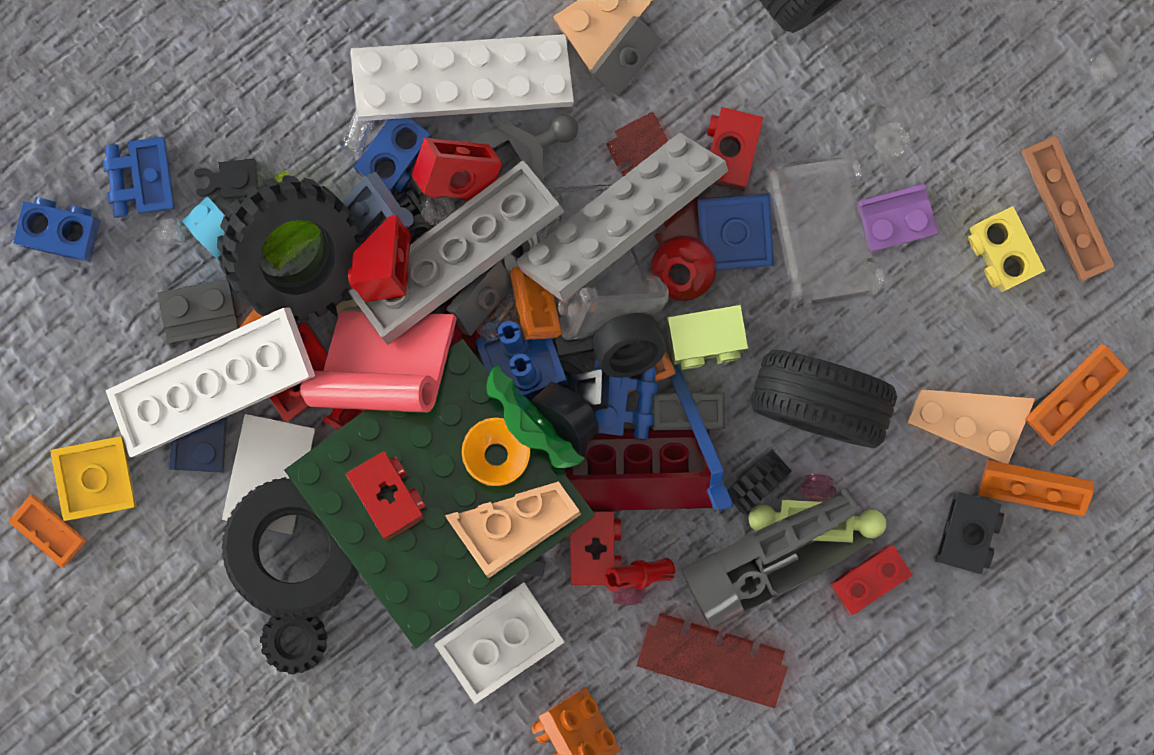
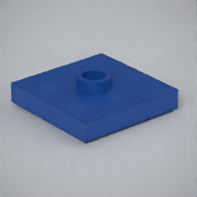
(737, 230)

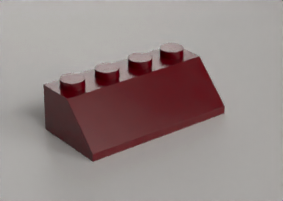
(643, 473)

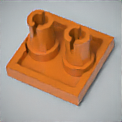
(576, 727)

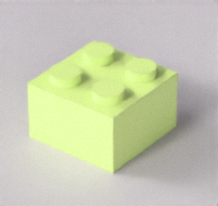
(707, 336)

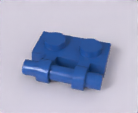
(150, 177)
(614, 418)

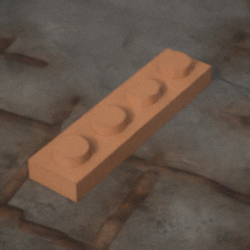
(1067, 208)

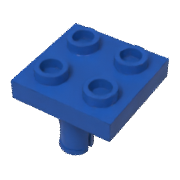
(527, 362)

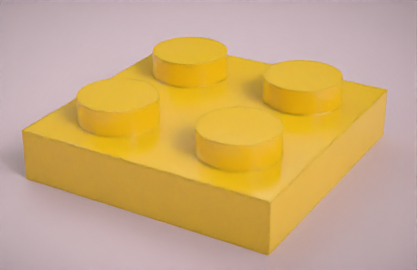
(93, 478)

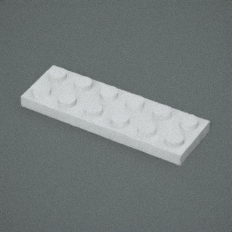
(461, 77)
(210, 382)

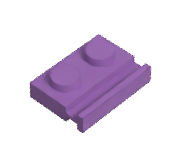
(898, 217)

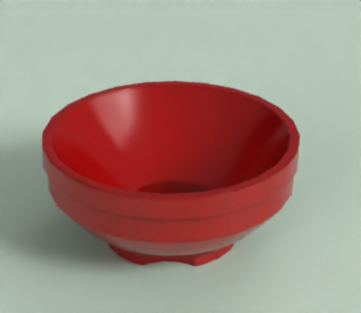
(695, 256)

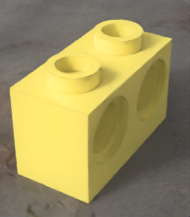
(1015, 246)

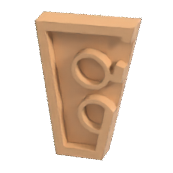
(596, 23)
(973, 421)
(509, 528)

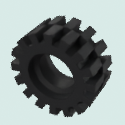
(758, 481)
(293, 663)

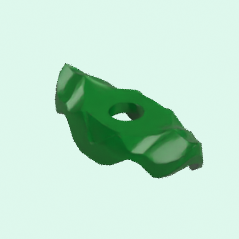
(528, 423)

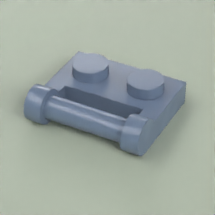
(373, 200)

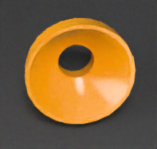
(475, 444)

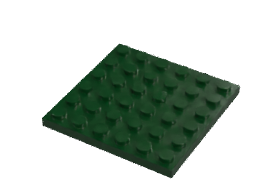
(426, 571)

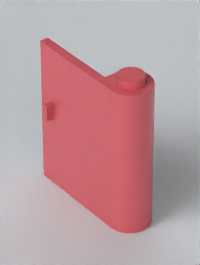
(378, 376)

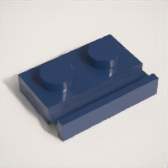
(200, 449)

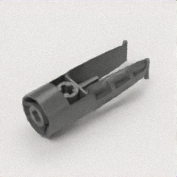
(766, 560)

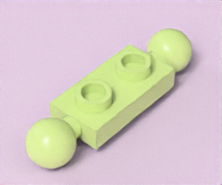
(869, 523)

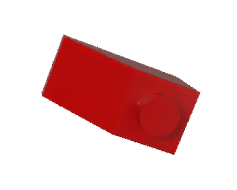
(382, 262)

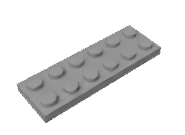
(622, 216)
(465, 248)

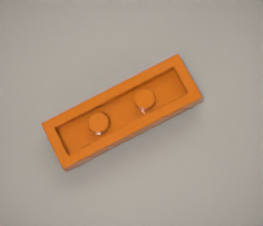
(1076, 395)
(1036, 488)

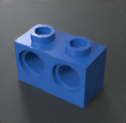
(385, 148)
(55, 238)

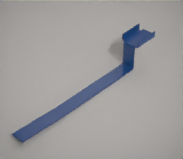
(717, 492)

